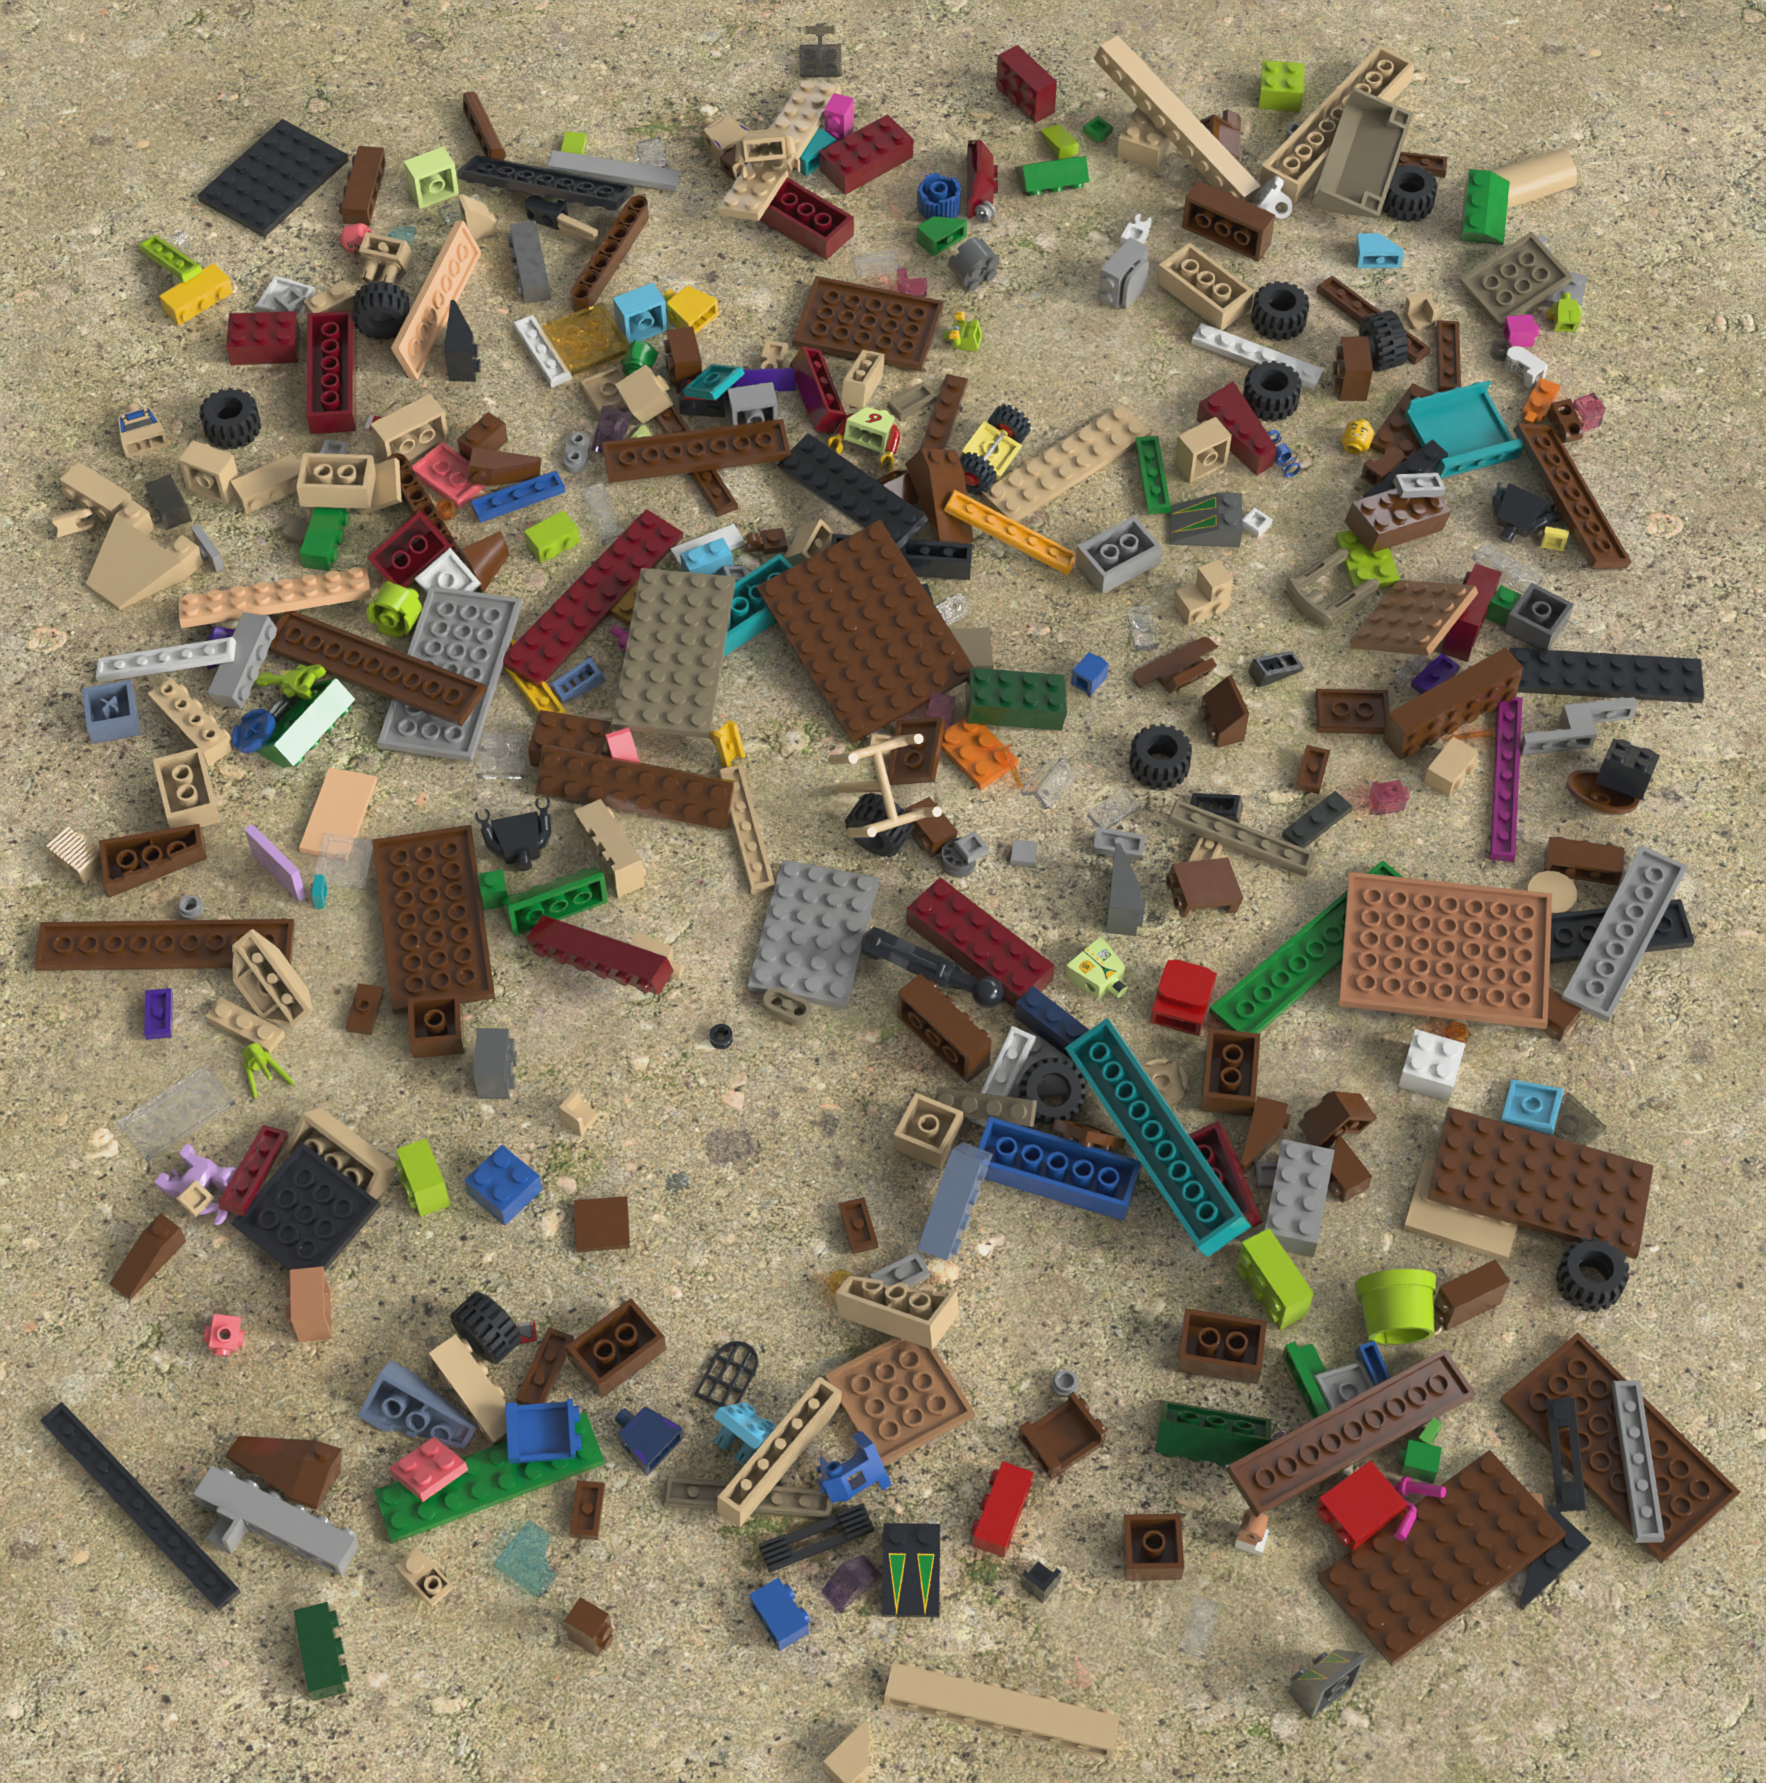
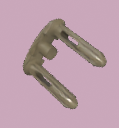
(1309, 603)

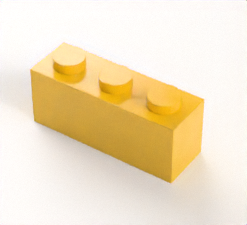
(196, 294)

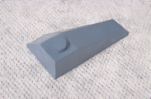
(413, 1407)

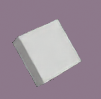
(1256, 522)

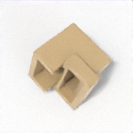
(644, 394)

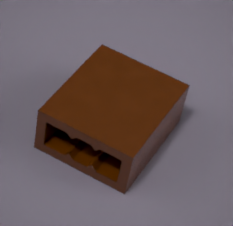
(1470, 1295)

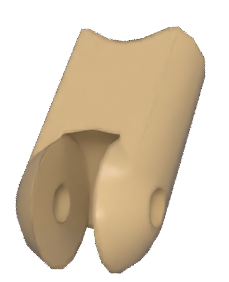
(71, 522)

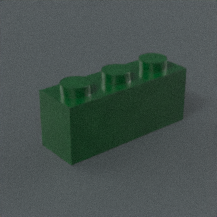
(321, 1651)

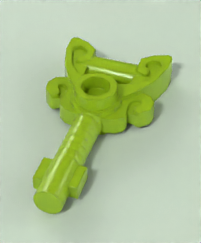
(294, 682)

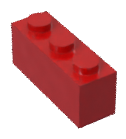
(1001, 1508)

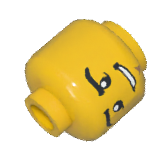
(1357, 436)

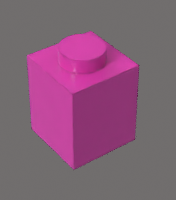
(1520, 330)

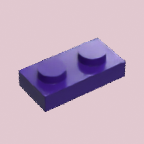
(1435, 673)
(158, 1013)

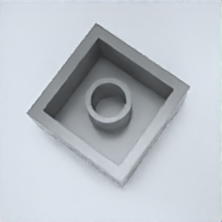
(752, 404)

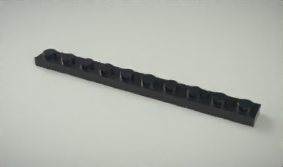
(140, 1506)

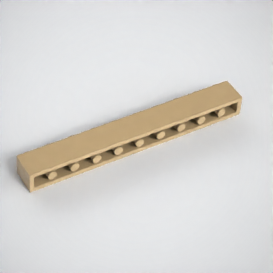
(1175, 120)

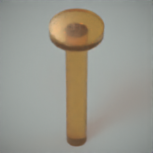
(1491, 732)
(1012, 765)

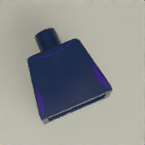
(647, 1437)

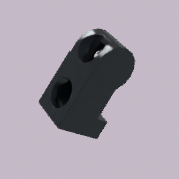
(544, 211)

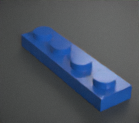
(517, 496)

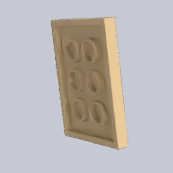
(1456, 1225)

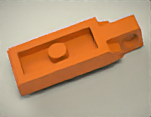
(1540, 401)

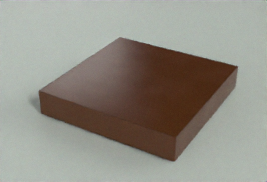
(602, 1224)

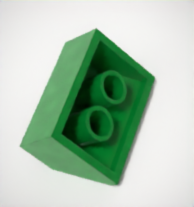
(1053, 175)
(1484, 207)

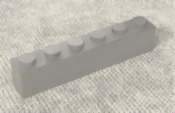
(277, 1520)

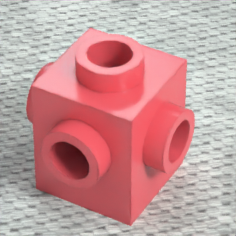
(224, 1324)

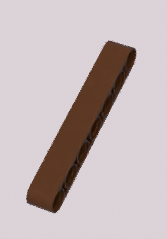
(610, 253)
(415, 497)

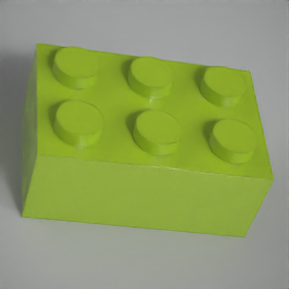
(1274, 1279)

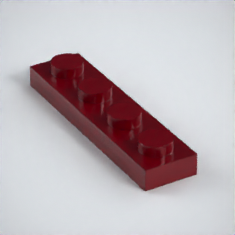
(253, 1170)

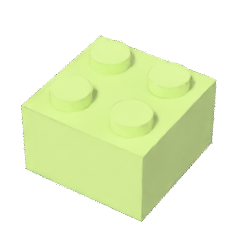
(431, 177)

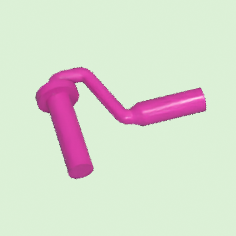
(1406, 1487)

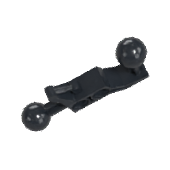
(880, 944)

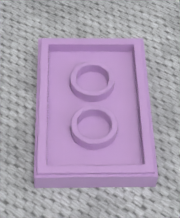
(275, 862)

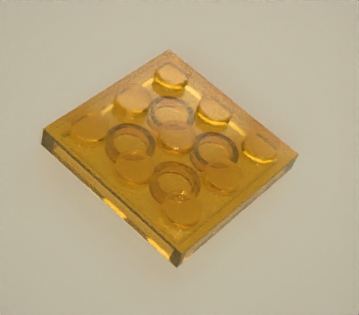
(586, 338)

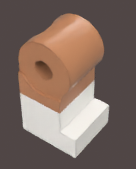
(1252, 1533)

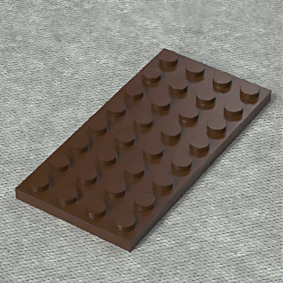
(433, 916)
(1540, 1181)
(1687, 1483)
(1448, 1561)

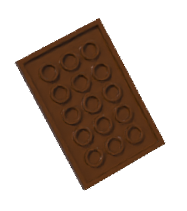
(856, 317)

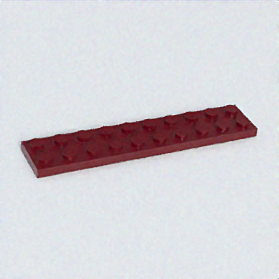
(590, 598)

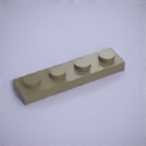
(983, 1106)

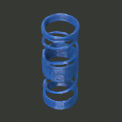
(1285, 455)

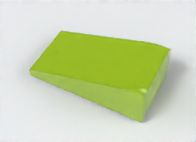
(1060, 141)

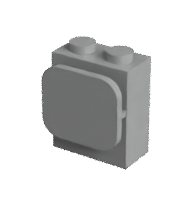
(1124, 275)

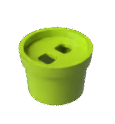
(1397, 1305)

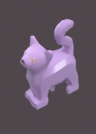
(204, 1172)

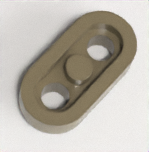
(788, 1006)

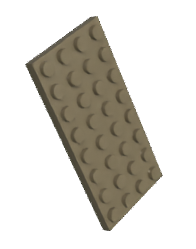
(674, 653)

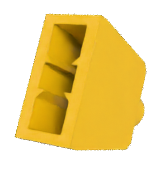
(690, 308)

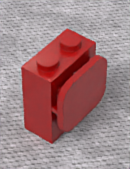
(1183, 996)
(1360, 1506)

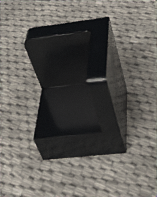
(1040, 1581)

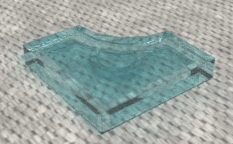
(526, 1559)

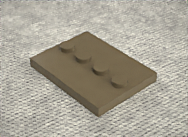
(1515, 279)

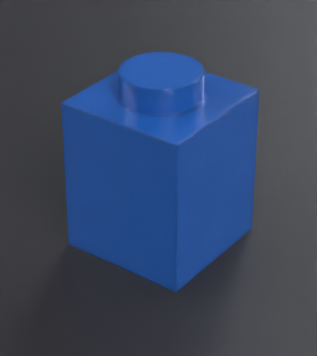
(1090, 673)

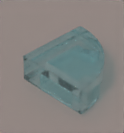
(404, 233)

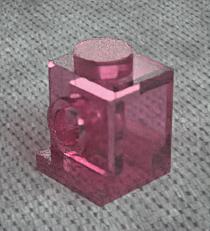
(1388, 797)

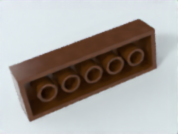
(1452, 704)

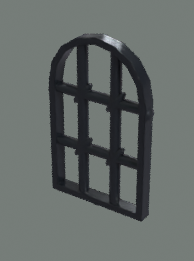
(719, 1380)

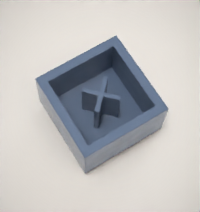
(111, 711)

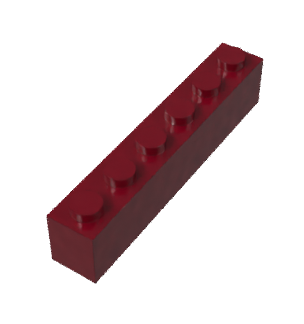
(600, 955)

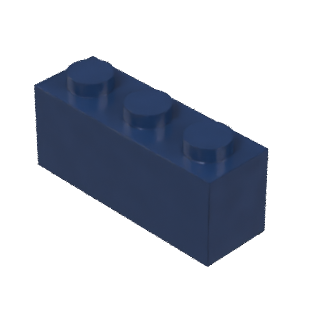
(1048, 1020)

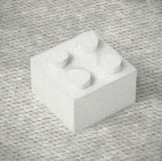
(1431, 1065)

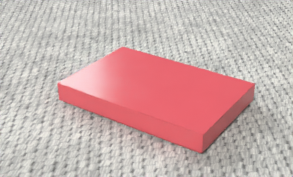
(447, 474)

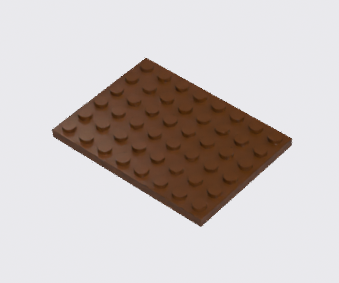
(866, 631)

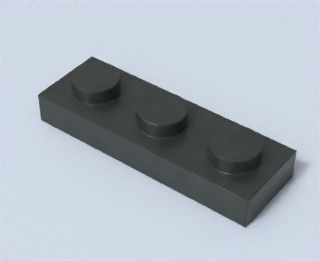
(1317, 820)

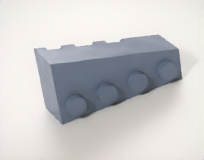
(954, 1201)

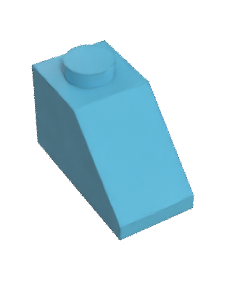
(1377, 251)

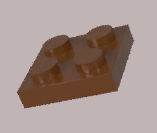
(1088, 1135)

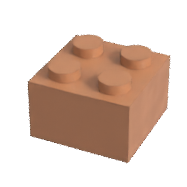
(309, 1304)

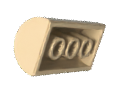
(1539, 176)

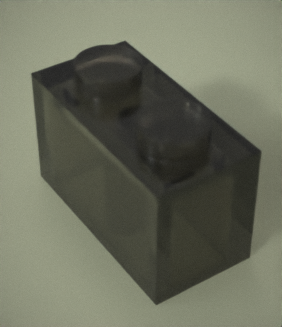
(167, 501)

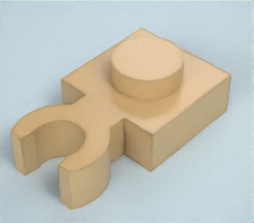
(773, 354)

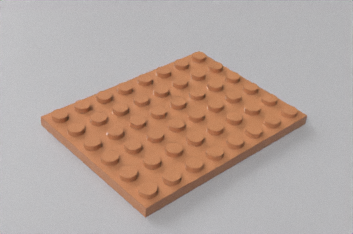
(1446, 950)

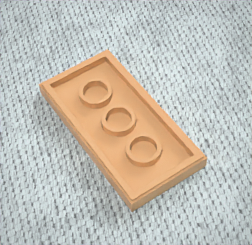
(338, 807)

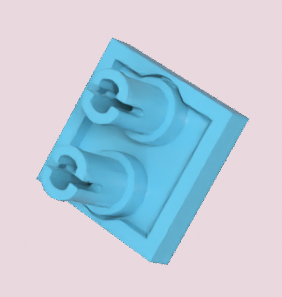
(742, 1421)

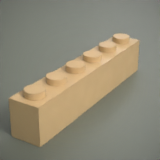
(779, 1452)

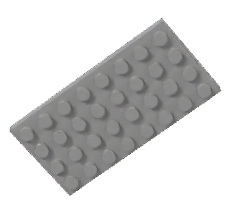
(466, 636)

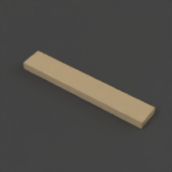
(748, 832)

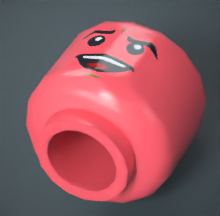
(352, 237)

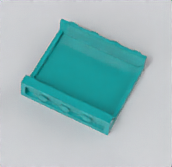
(1465, 427)

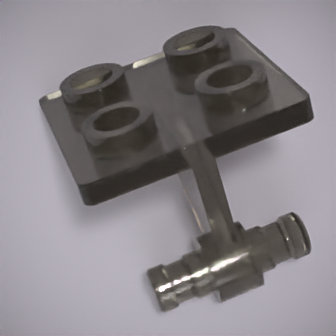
(820, 58)

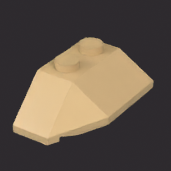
(269, 981)

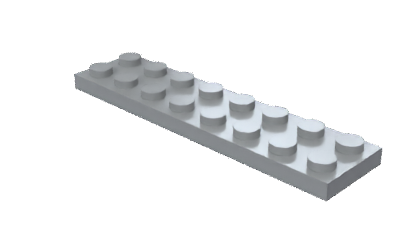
(1624, 933)

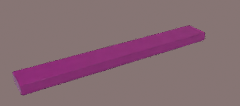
(1506, 781)

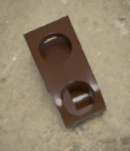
(1565, 421)
(1376, 471)

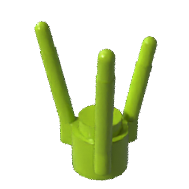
(257, 1059)

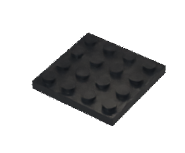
(306, 1212)

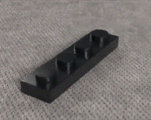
(1421, 462)

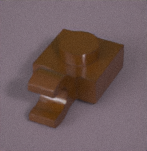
(769, 540)

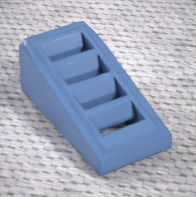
(582, 687)

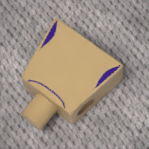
(722, 135)

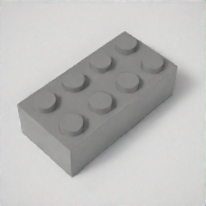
(1299, 1196)

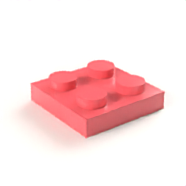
(428, 1469)

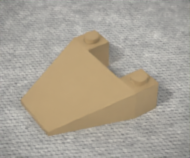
(134, 565)

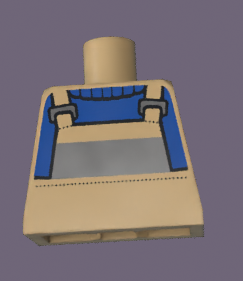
(140, 431)

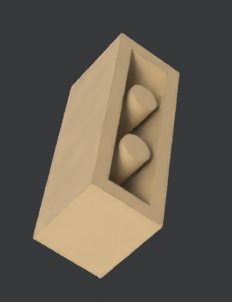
(862, 379)
(267, 483)
(94, 492)

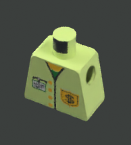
(1097, 970)

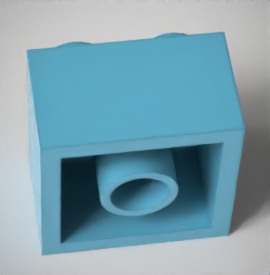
(640, 313)

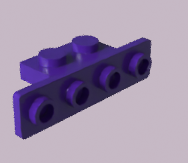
(782, 378)

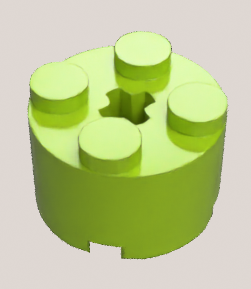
(394, 610)

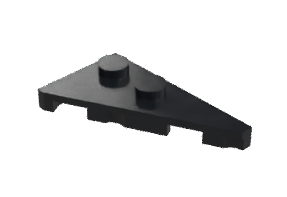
(1555, 1560)

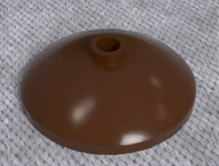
(1597, 797)

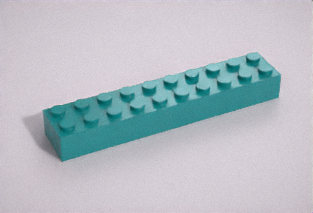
(1158, 1138)

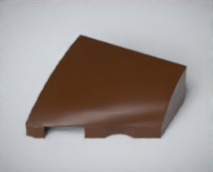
(486, 558)

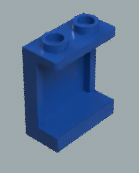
(542, 1431)

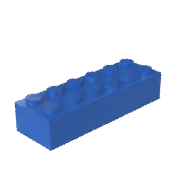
(1060, 1168)

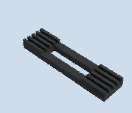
(1569, 1495)
(778, 1552)

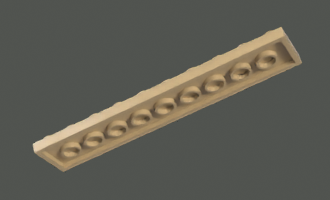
(800, 120)

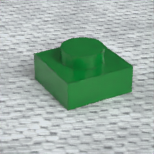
(1097, 129)

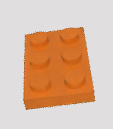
(976, 752)

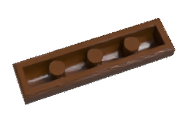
(482, 126)

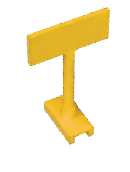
(727, 742)

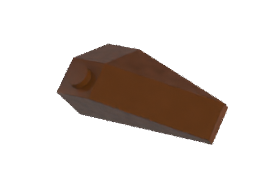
(295, 1466)

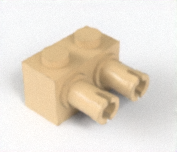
(386, 253)

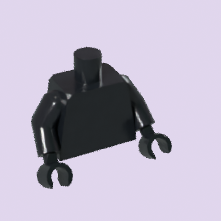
(1521, 512)
(518, 836)

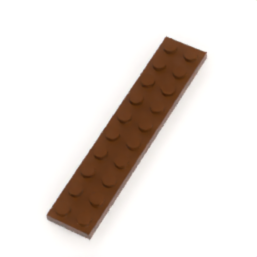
(377, 667)
(152, 943)
(1349, 1432)

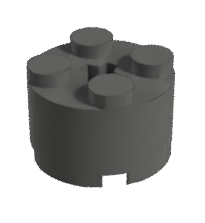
(974, 263)

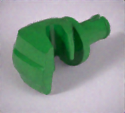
(637, 356)

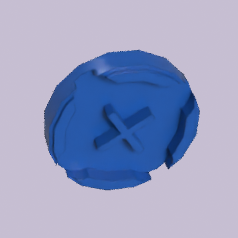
(253, 730)

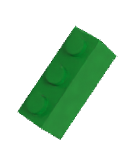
(323, 537)

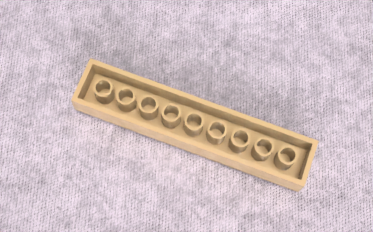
(1305, 151)

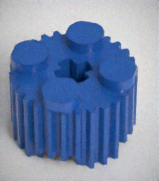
(938, 196)

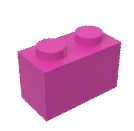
(839, 116)

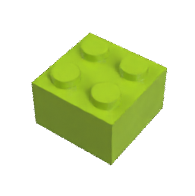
(1281, 86)
(421, 1177)

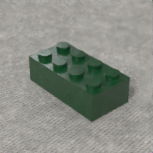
(1015, 699)

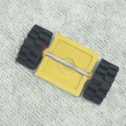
(993, 448)

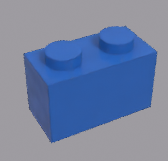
(779, 1613)

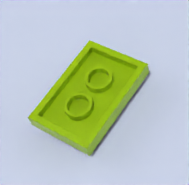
(1363, 565)

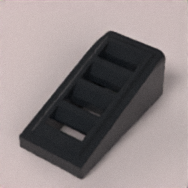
(1263, 676)
(1224, 800)

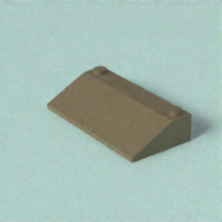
(1362, 156)

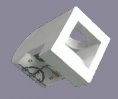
(1525, 365)

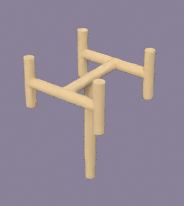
(881, 785)

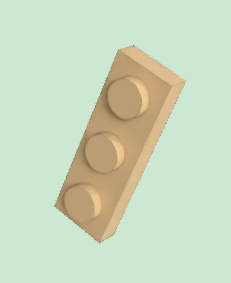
(245, 1025)

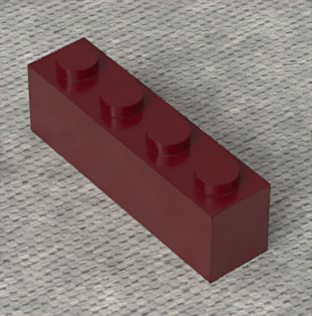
(817, 390)

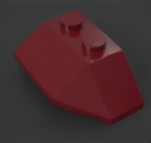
(980, 176)

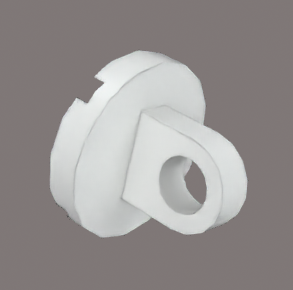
(1271, 195)

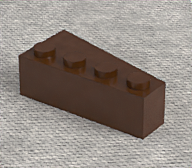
(148, 856)

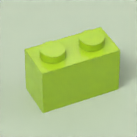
(552, 536)

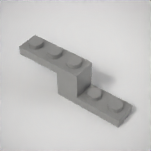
(1578, 726)

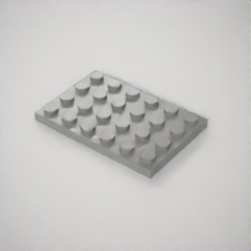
(814, 933)

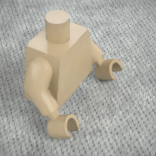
(765, 145)

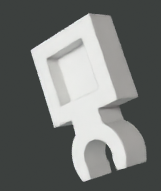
(1137, 231)

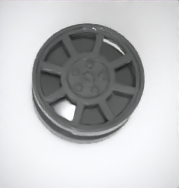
(954, 863)

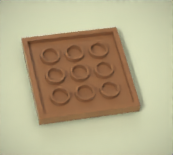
(1414, 617)
(900, 1397)

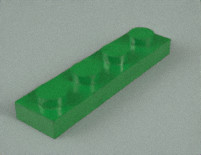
(1152, 475)

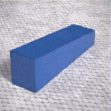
(1373, 1362)

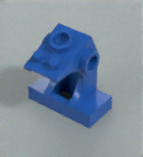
(865, 1459)

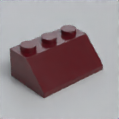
(409, 549)

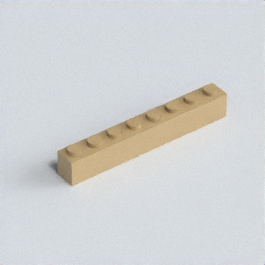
(1002, 1709)

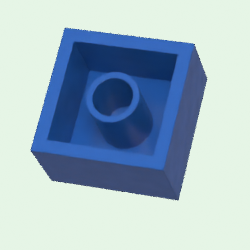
(503, 1185)

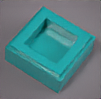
(319, 891)

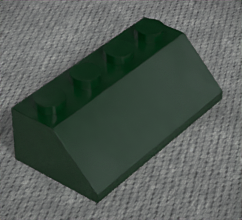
(1209, 1433)

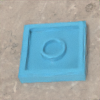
(1532, 1106)

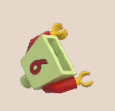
(869, 429)

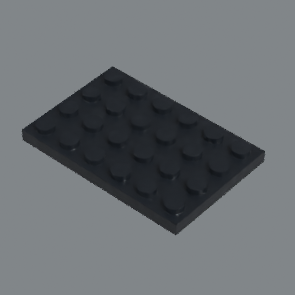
(273, 178)

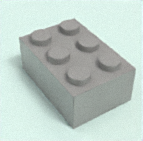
(1118, 554)

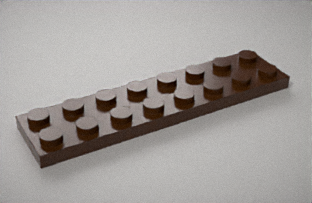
(695, 450)
(1572, 496)
(635, 786)

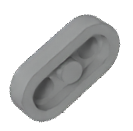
(578, 448)

